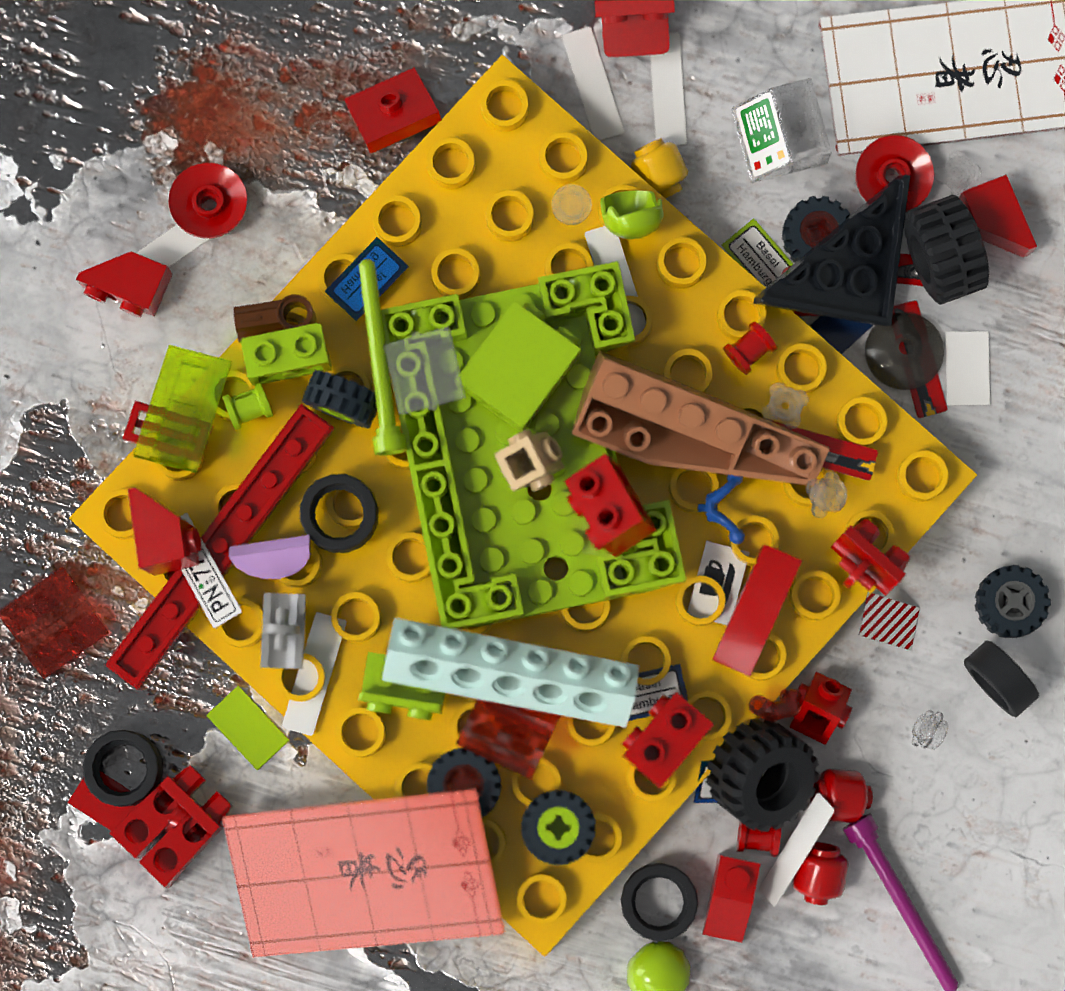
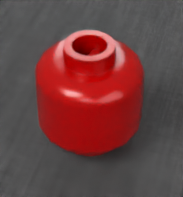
(845, 793)
(822, 874)

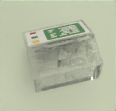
(782, 131)

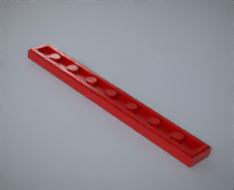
(233, 526)

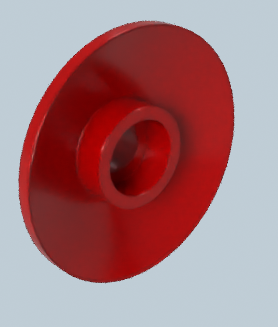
(898, 154)
(206, 183)

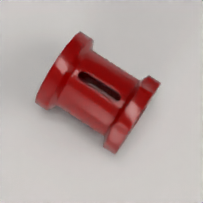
(750, 347)
(758, 840)

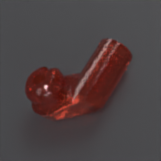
(776, 710)

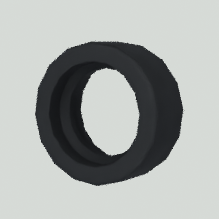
(308, 513)
(1001, 678)
(92, 772)
(689, 908)

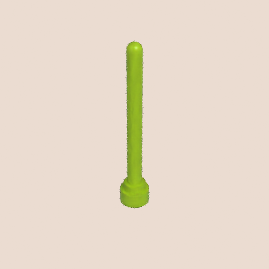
(388, 436)

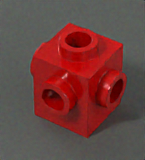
(822, 708)

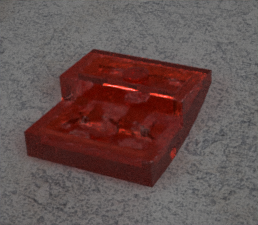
(53, 622)
(508, 735)

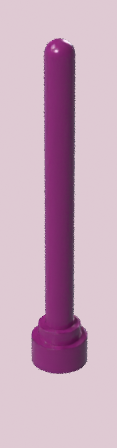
(864, 835)

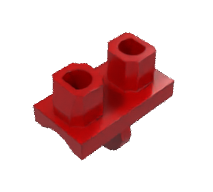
(868, 563)

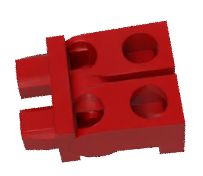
(181, 816)

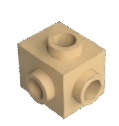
(530, 460)

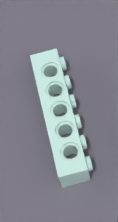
(510, 672)

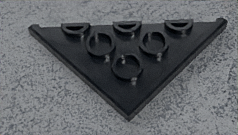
(852, 268)

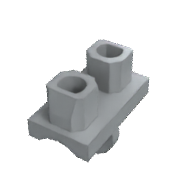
(283, 631)

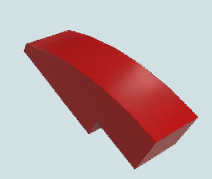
(756, 610)

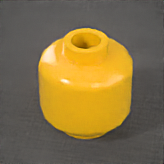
(660, 166)

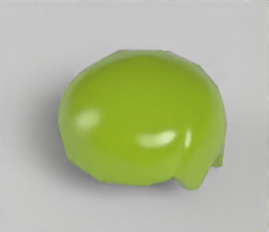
(631, 213)
(658, 968)

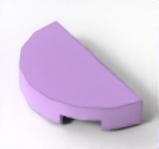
(272, 558)

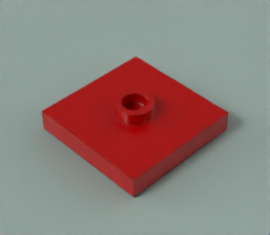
(392, 110)

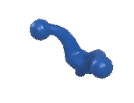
(736, 535)

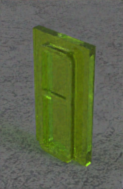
(182, 409)

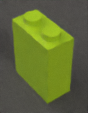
(520, 365)

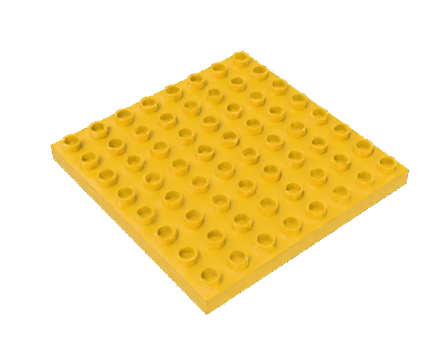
(480, 221)

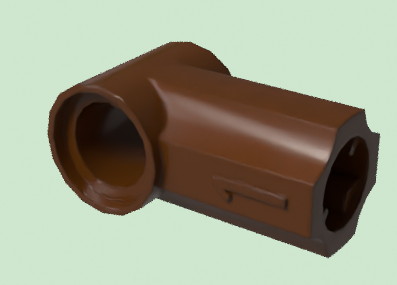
(270, 316)

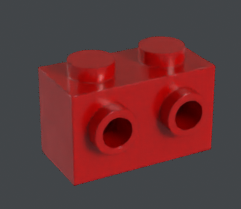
(609, 506)
(666, 739)

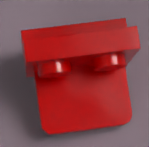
(634, 26)

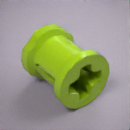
(247, 406)

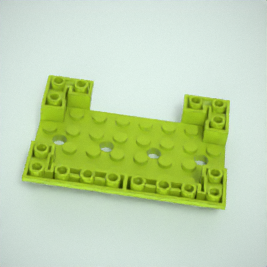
(480, 535)

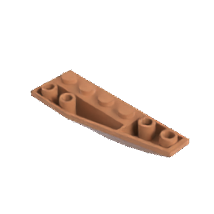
(686, 428)

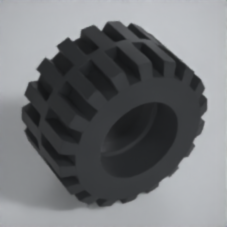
(947, 249)
(781, 789)

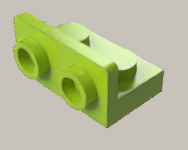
(285, 354)
(383, 694)

